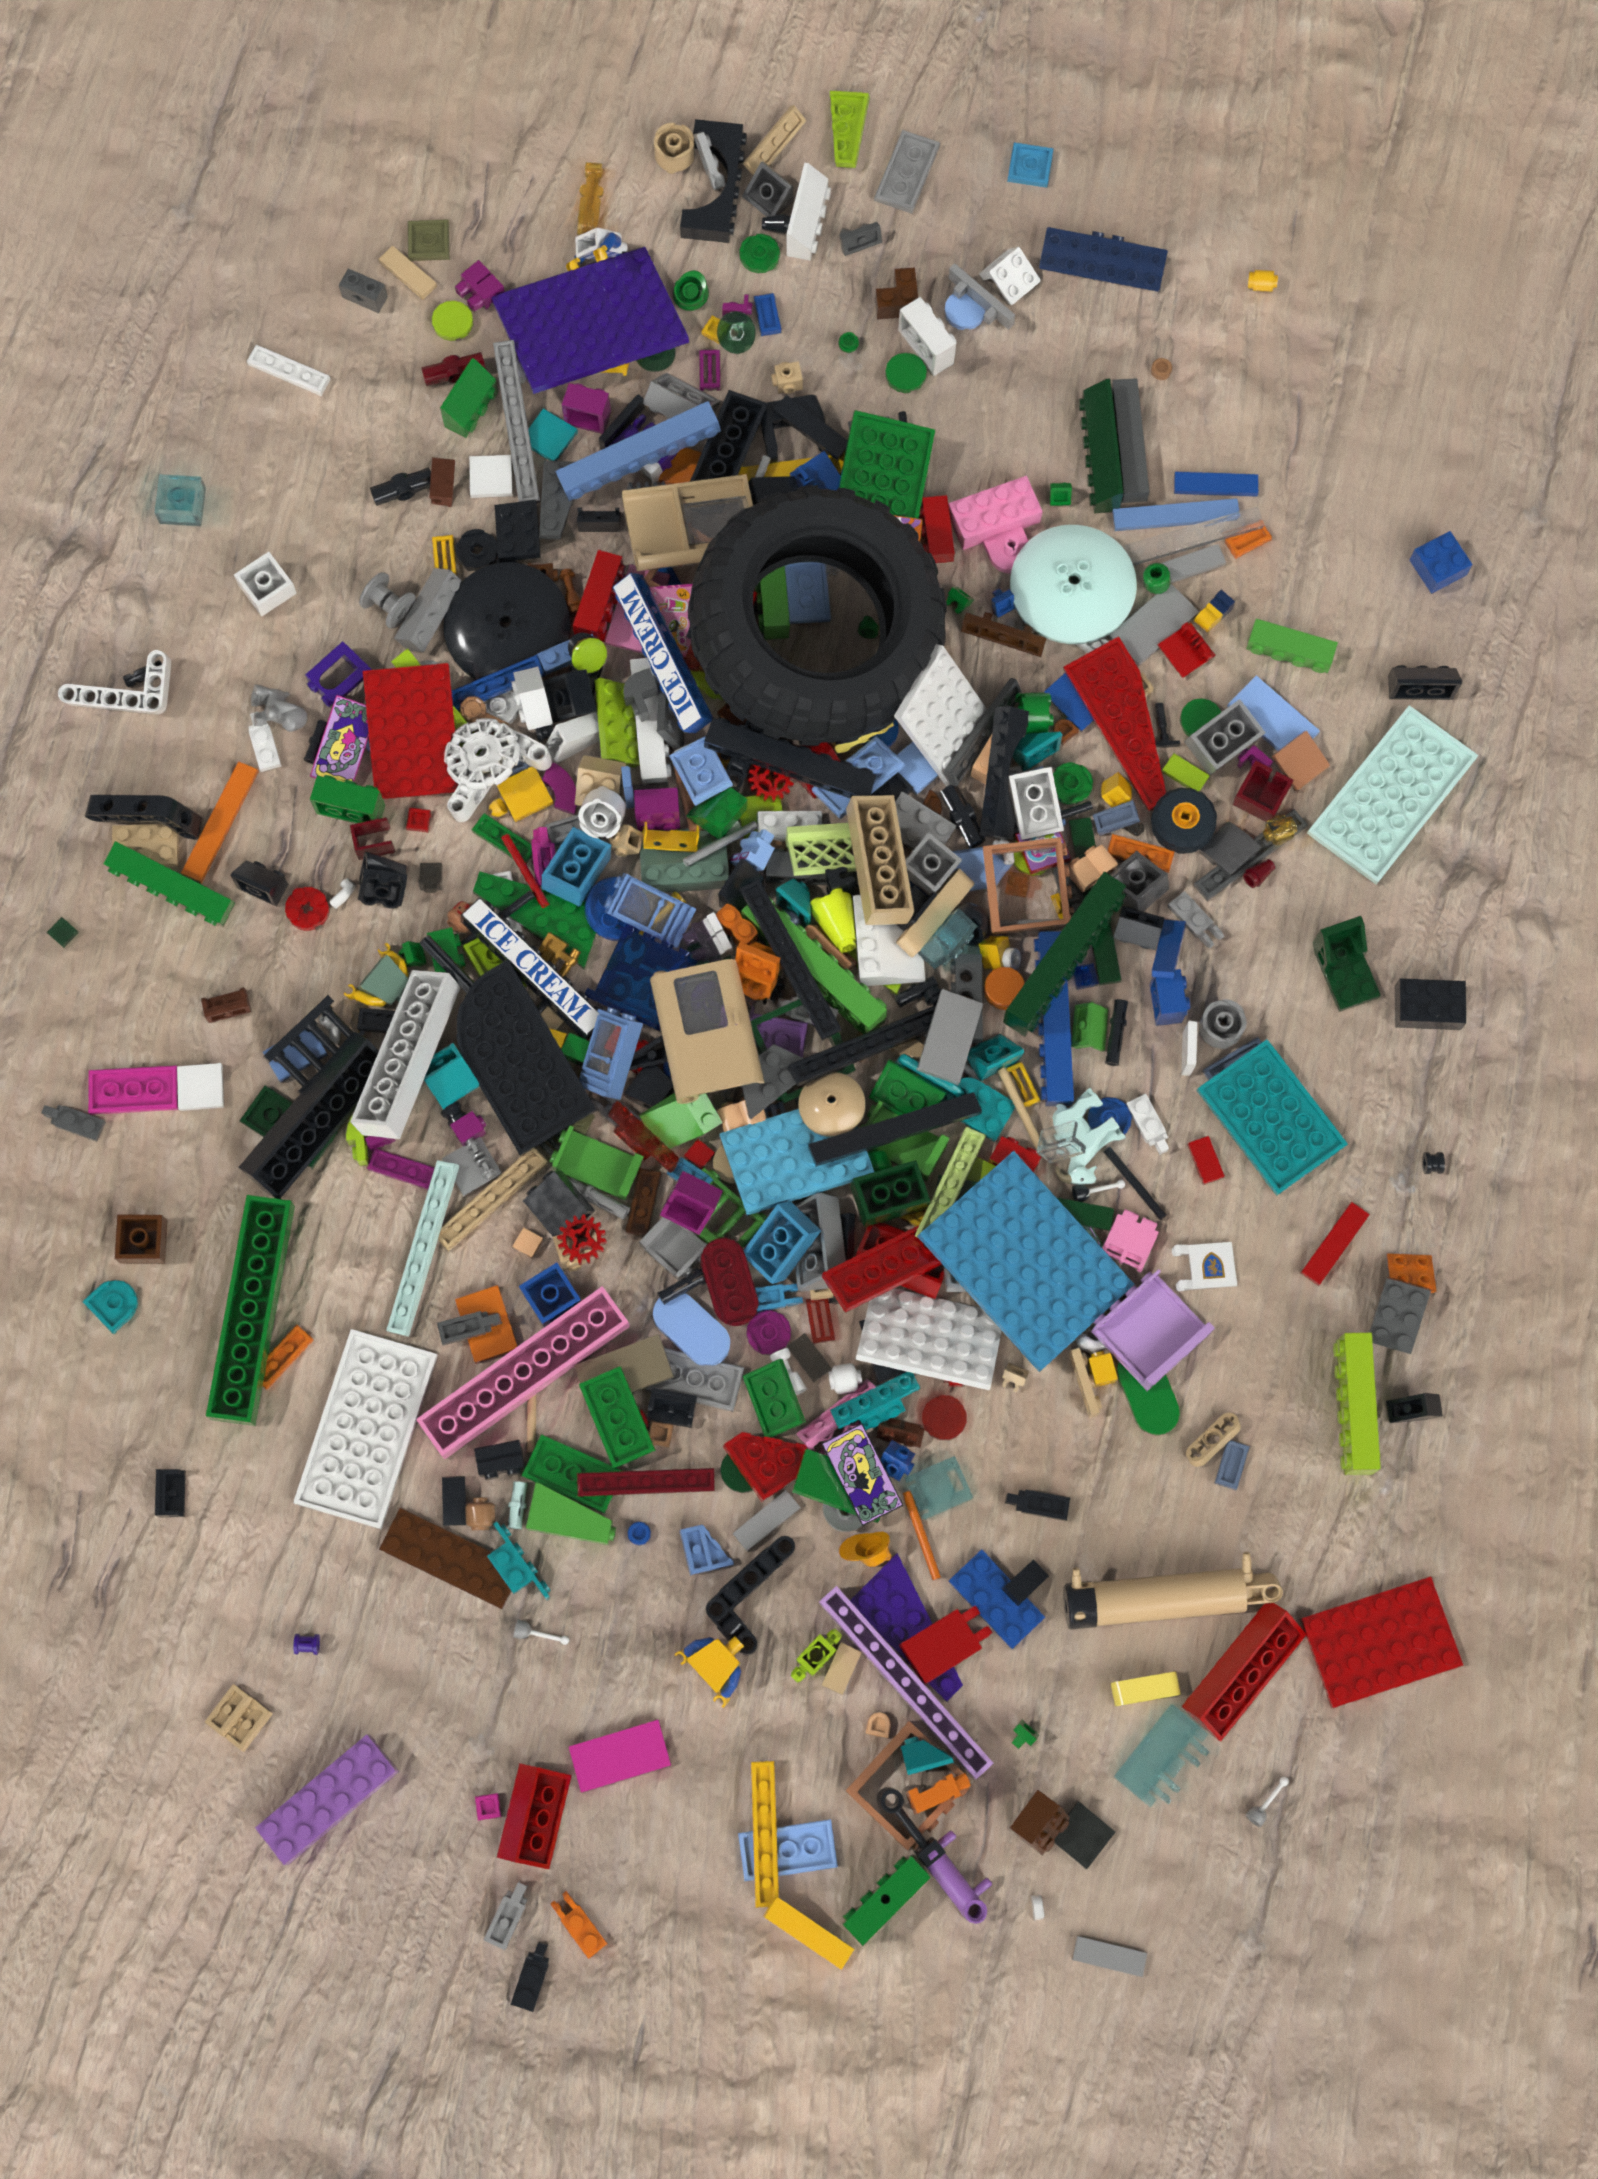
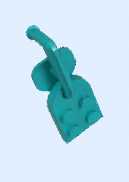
(994, 1106)

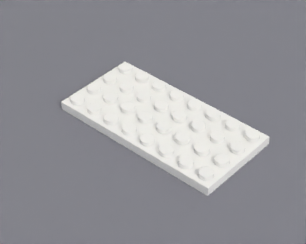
(365, 1429)

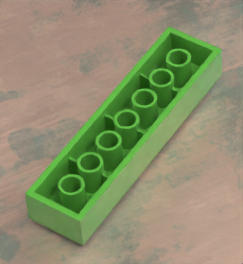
(834, 982)

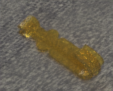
(590, 202)

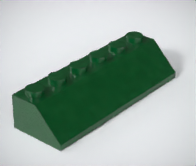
(1101, 447)

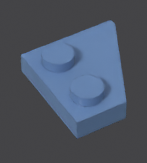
(702, 1551)

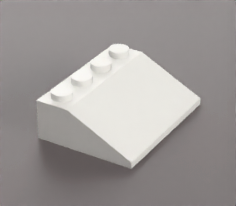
(880, 957)

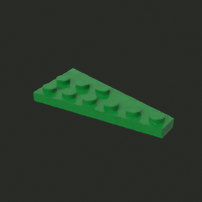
(560, 917)

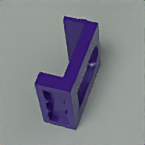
(343, 689)

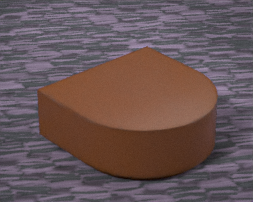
(1067, 729)

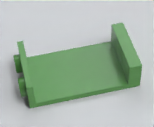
(923, 1148)
(596, 1163)

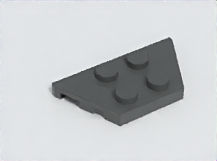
(776, 1077)

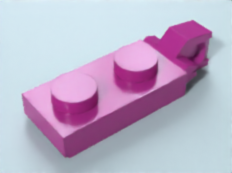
(542, 851)

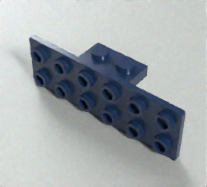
(1103, 258)

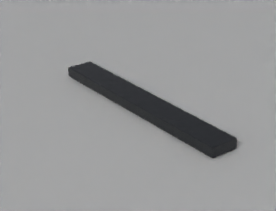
(790, 959)
(861, 1047)
(894, 1129)

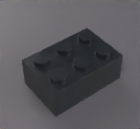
(1430, 1004)

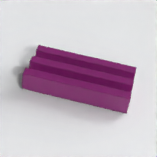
(709, 385)

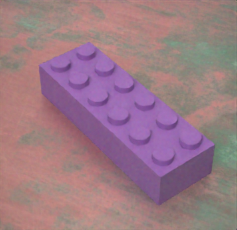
(327, 1799)

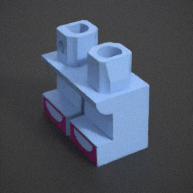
(755, 850)

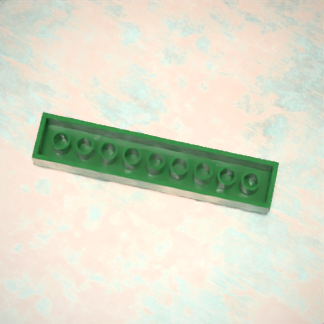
(250, 1310)

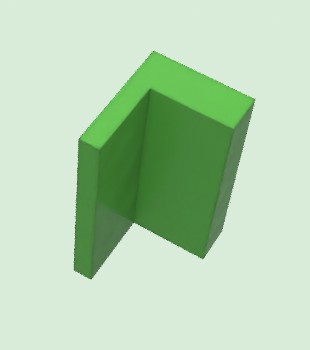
(1089, 1026)

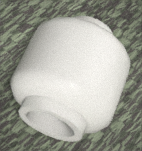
(844, 1378)

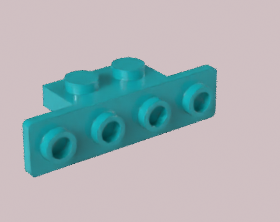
(876, 1404)
(512, 1566)

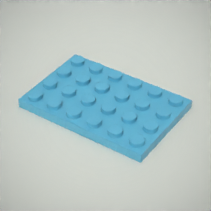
(775, 1164)

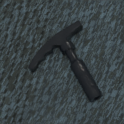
(1164, 742)

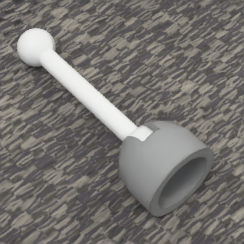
(523, 1630)
(1257, 1814)

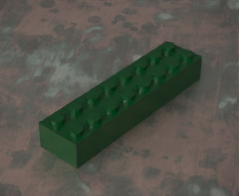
(1063, 955)

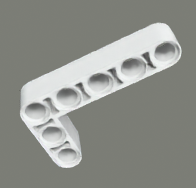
(123, 696)

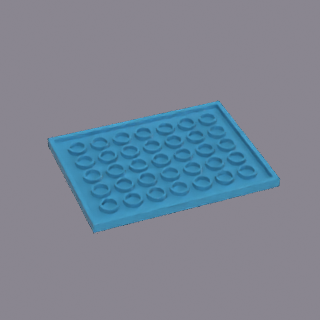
(1026, 1261)

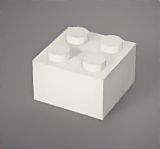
(265, 584)
(531, 698)

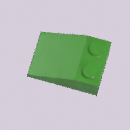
(680, 1122)

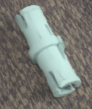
(517, 1505)

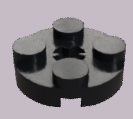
(466, 544)

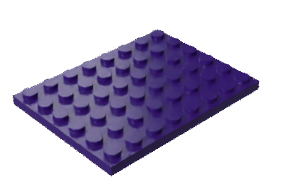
(589, 320)

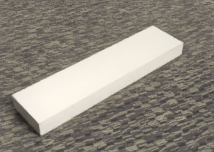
(288, 370)

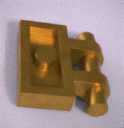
(554, 948)

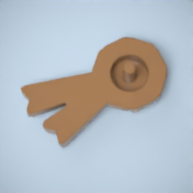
(475, 708)

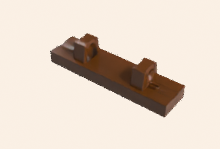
(1003, 634)

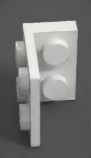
(1011, 274)

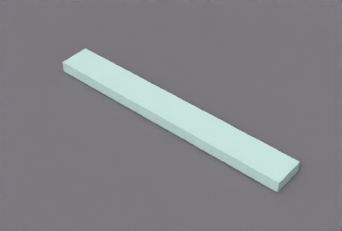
(422, 1248)

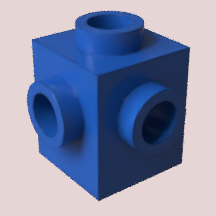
(897, 1460)

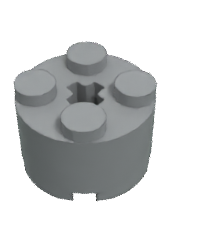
(1218, 1035)

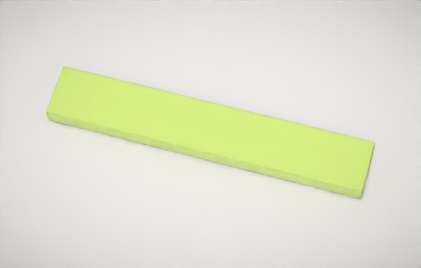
(954, 1176)

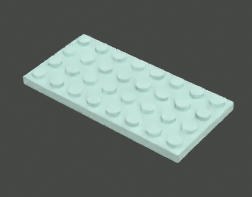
(1392, 794)

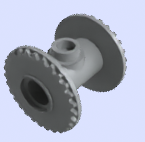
(378, 593)

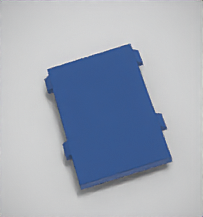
(1069, 703)

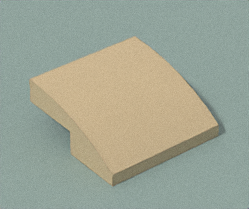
(238, 1717)

